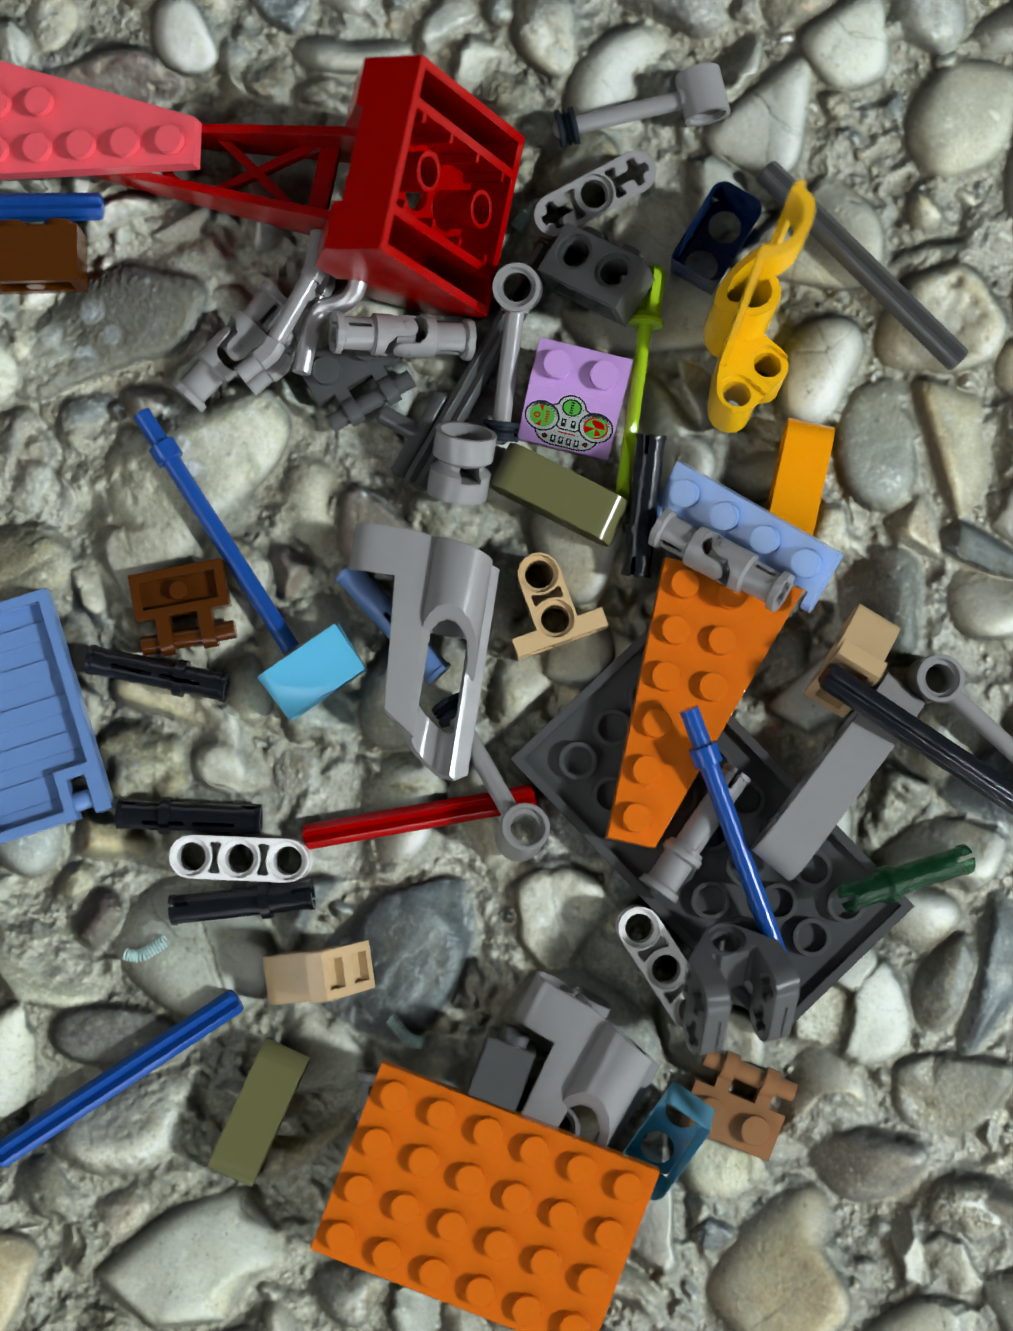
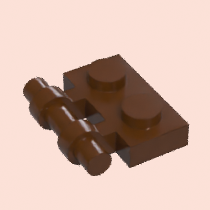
(182, 592)

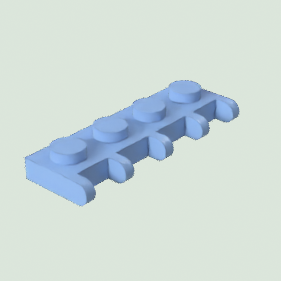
(747, 524)

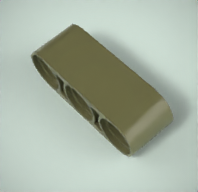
(559, 494)
(259, 1112)

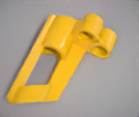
(742, 317)

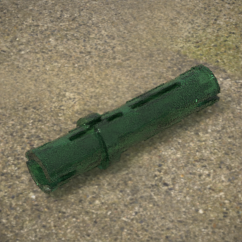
(891, 883)

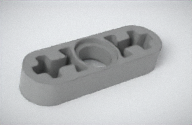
(627, 190)

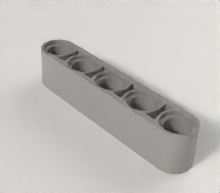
(830, 786)

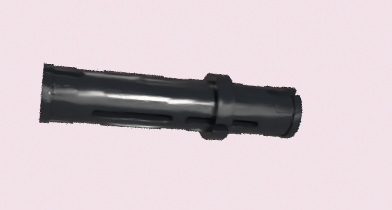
(643, 504)
(209, 685)
(190, 816)
(242, 902)

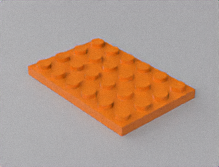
(484, 1206)

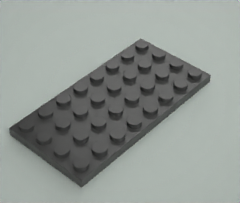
(577, 770)

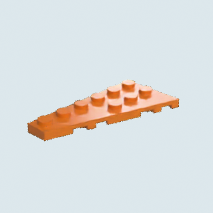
(696, 652)

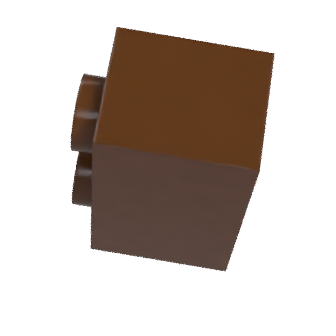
(42, 257)

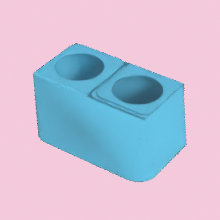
(313, 672)
(697, 1134)

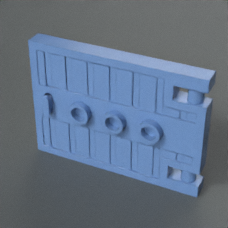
(43, 725)

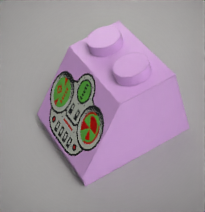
(574, 399)

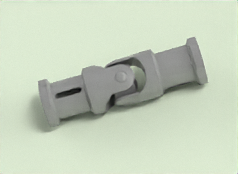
(396, 335)
(236, 340)
(721, 559)

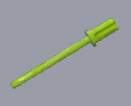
(645, 319)

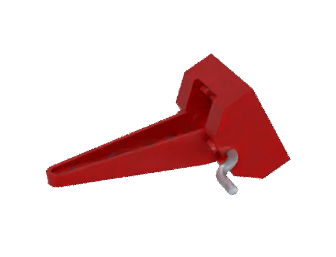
(401, 135)

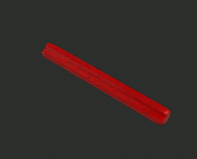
(408, 818)

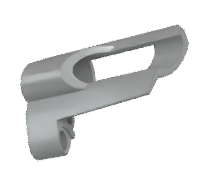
(439, 591)
(589, 1059)

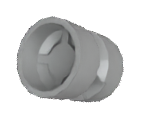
(460, 470)

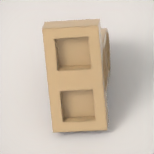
(547, 598)
(860, 651)
(318, 973)

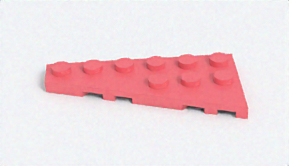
(78, 130)

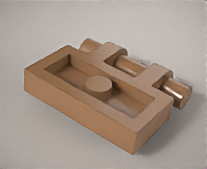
(738, 1120)

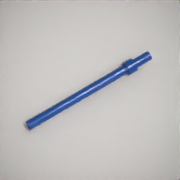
(168, 455)
(706, 757)

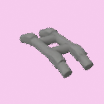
(276, 352)

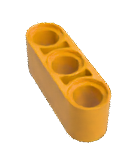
(800, 472)

